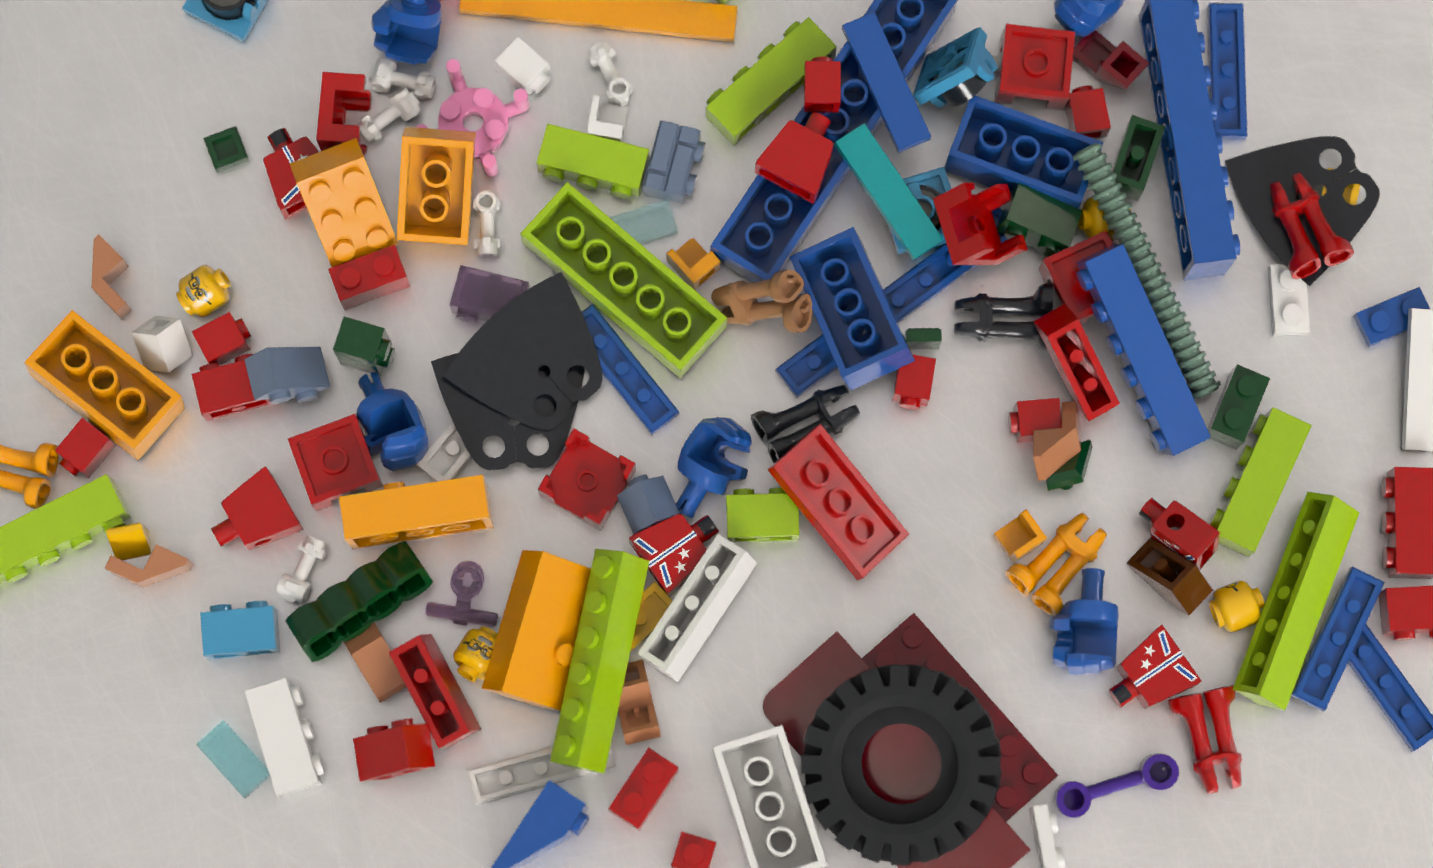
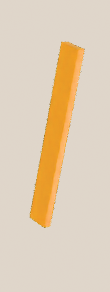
(658, 17)

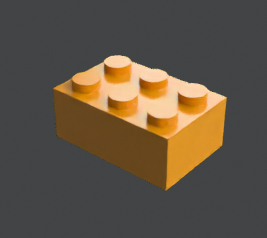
(436, 185)
(343, 202)

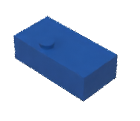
(1015, 148)
(852, 309)

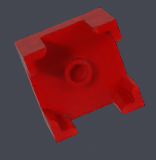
(1035, 65)
(337, 95)
(971, 226)
(1062, 271)
(334, 461)
(587, 480)

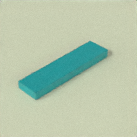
(888, 192)

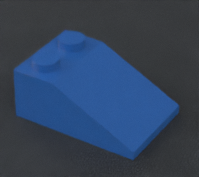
(545, 826)

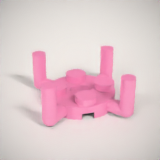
(485, 105)

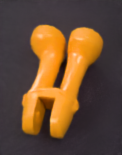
(42, 461)
(1049, 595)

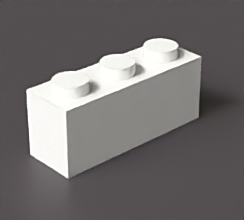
(284, 736)

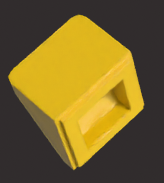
(129, 541)

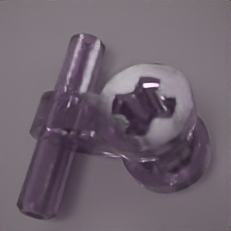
(461, 613)

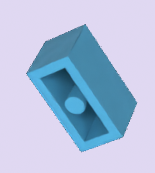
(240, 631)

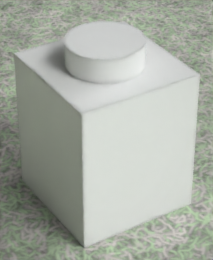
(523, 67)

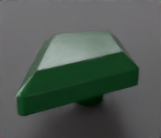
(1072, 471)

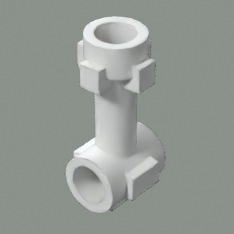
(384, 75)
(618, 88)
(403, 104)
(487, 207)
(295, 587)

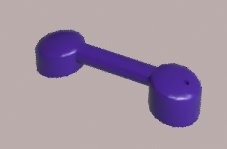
(1074, 798)

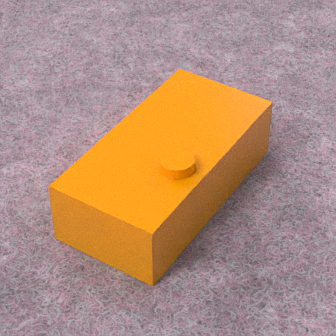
(104, 385)
(416, 511)
(538, 630)

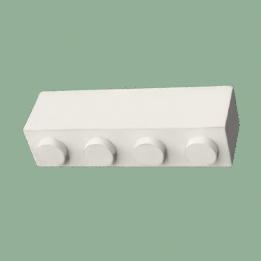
(697, 608)

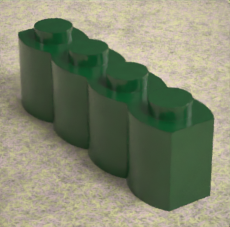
(355, 604)

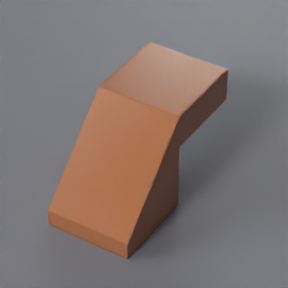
(106, 268)
(1057, 446)
(159, 567)
(375, 662)
(637, 707)

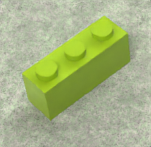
(592, 161)

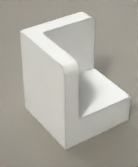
(607, 119)
(162, 343)

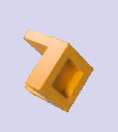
(693, 263)
(1020, 536)

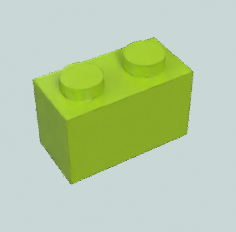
(761, 516)

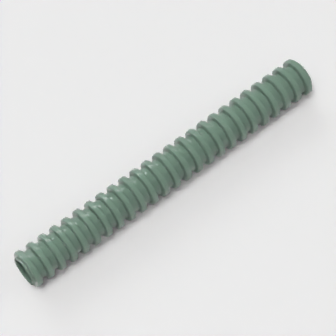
(1153, 282)

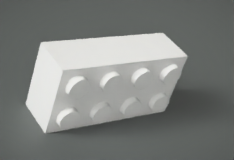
(768, 801)

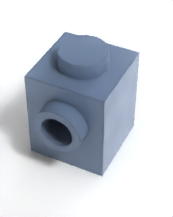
(647, 502)

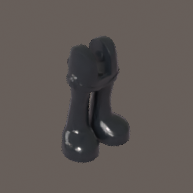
(1034, 305)
(772, 424)

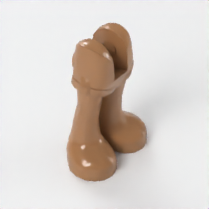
(787, 303)

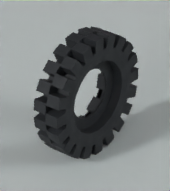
(967, 753)

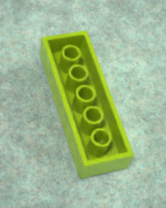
(624, 280)

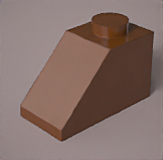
(1170, 576)

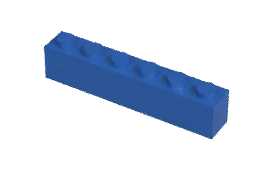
(1142, 349)

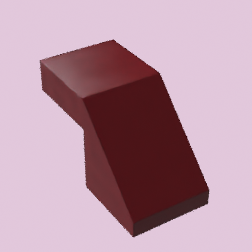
(1107, 62)

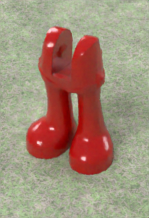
(1305, 257)
(1192, 710)

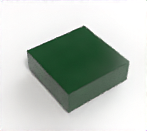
(226, 149)
(923, 338)

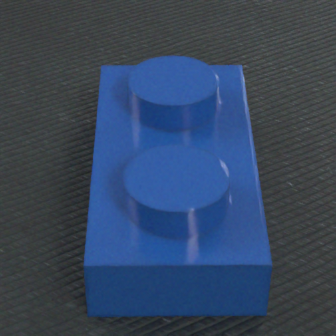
(1389, 317)

